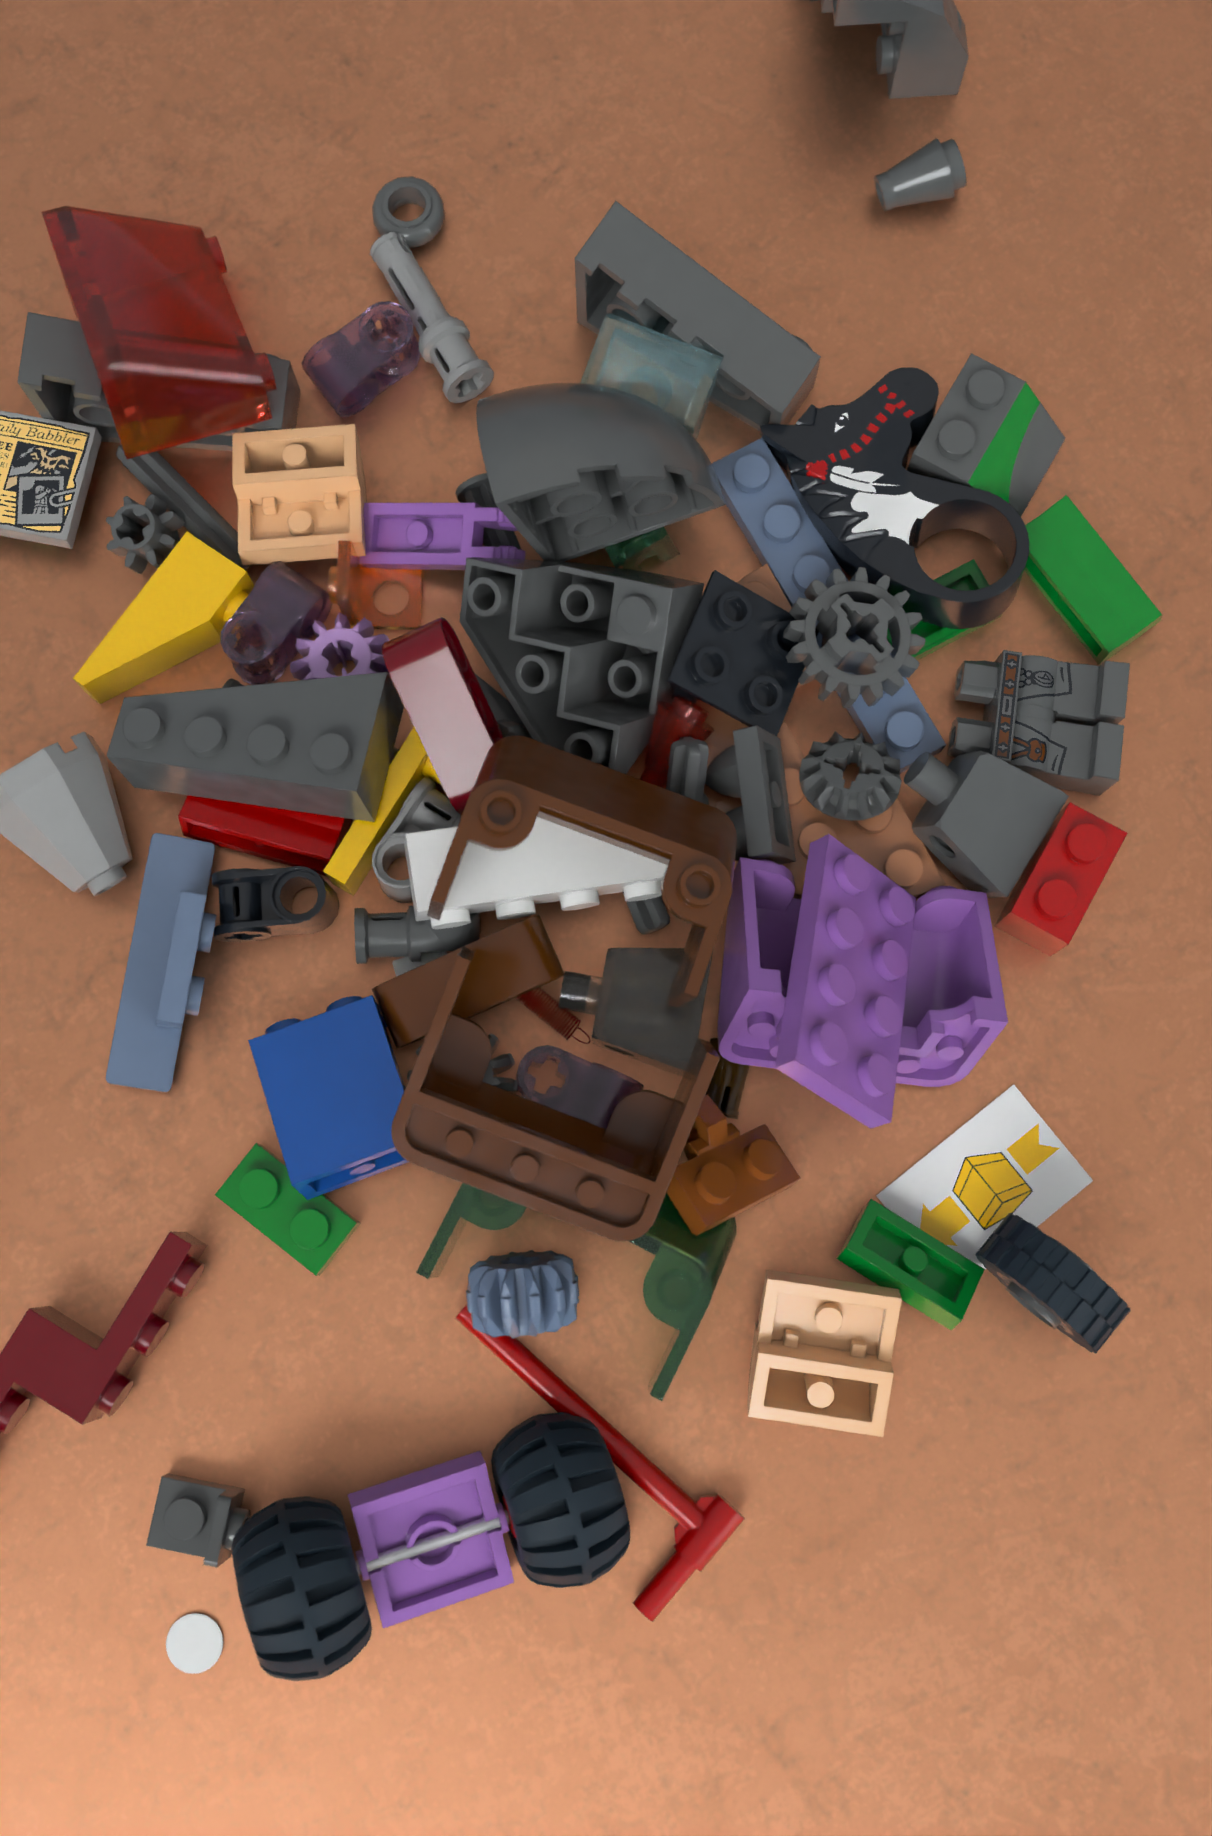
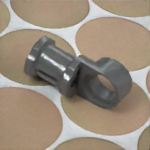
(403, 936)

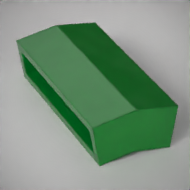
(1086, 582)

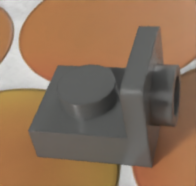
(197, 1518)

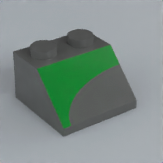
(989, 435)

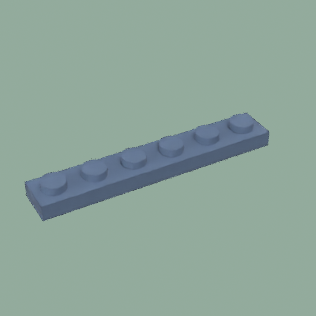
(797, 555)

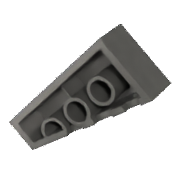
(654, 284)
(65, 386)
(269, 745)

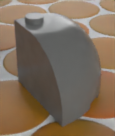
(590, 466)

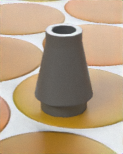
(922, 177)

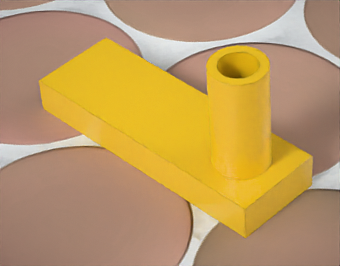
(354, 854)

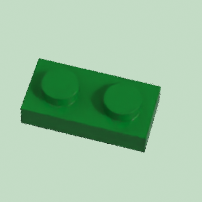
(303, 1228)
(910, 1260)

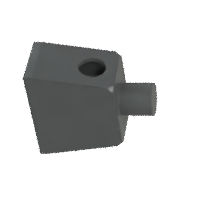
(982, 817)

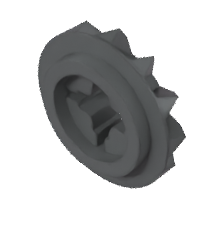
(868, 795)

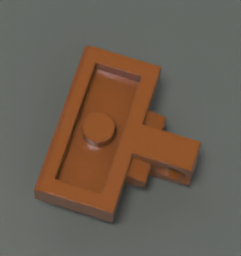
(726, 1170)

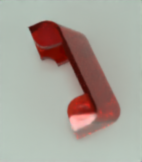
(159, 327)

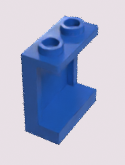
(332, 1094)

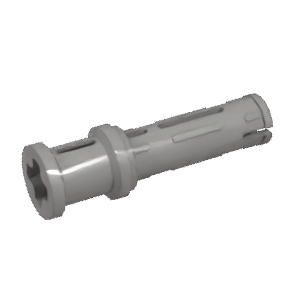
(442, 337)

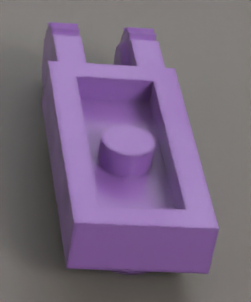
(431, 535)

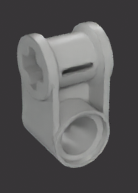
(421, 811)

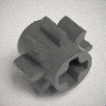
(144, 532)

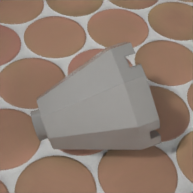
(67, 815)

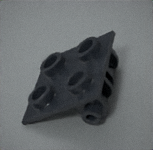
(738, 656)

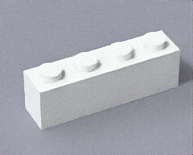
(543, 869)

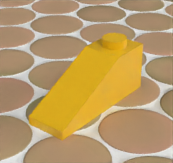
(168, 620)

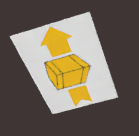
(984, 1171)

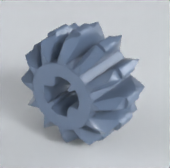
(522, 1294)

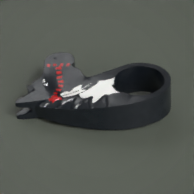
(874, 512)

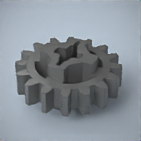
(848, 609)

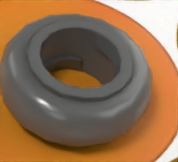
(409, 191)

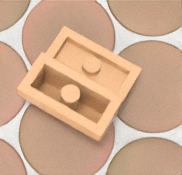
(298, 493)
(823, 1353)

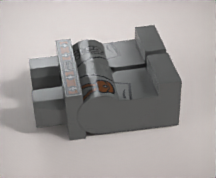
(1046, 718)

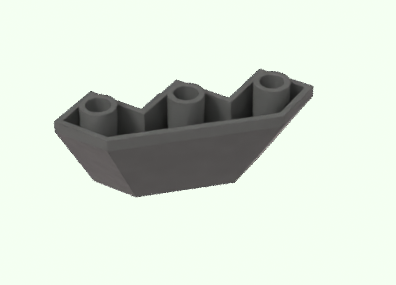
(920, 42)
(579, 648)

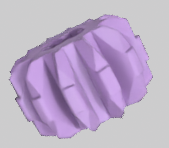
(337, 647)

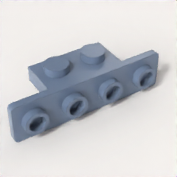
(161, 963)

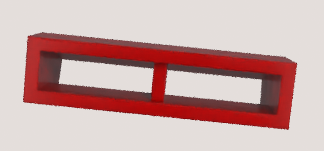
(264, 831)

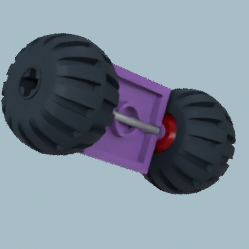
(428, 1543)

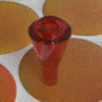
(669, 725)

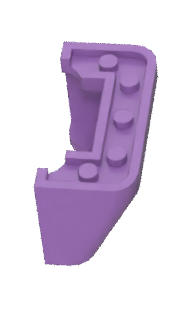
(951, 990)

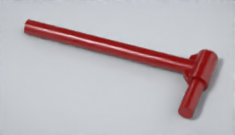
(701, 1523)

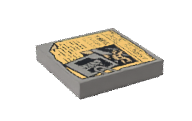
(44, 477)

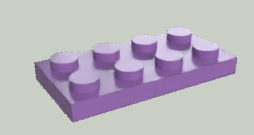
(847, 983)

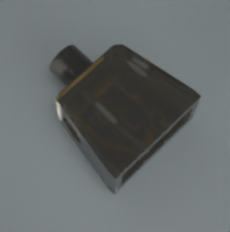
(633, 1007)

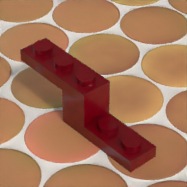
(80, 1369)

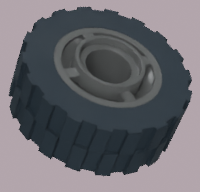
(1053, 1282)

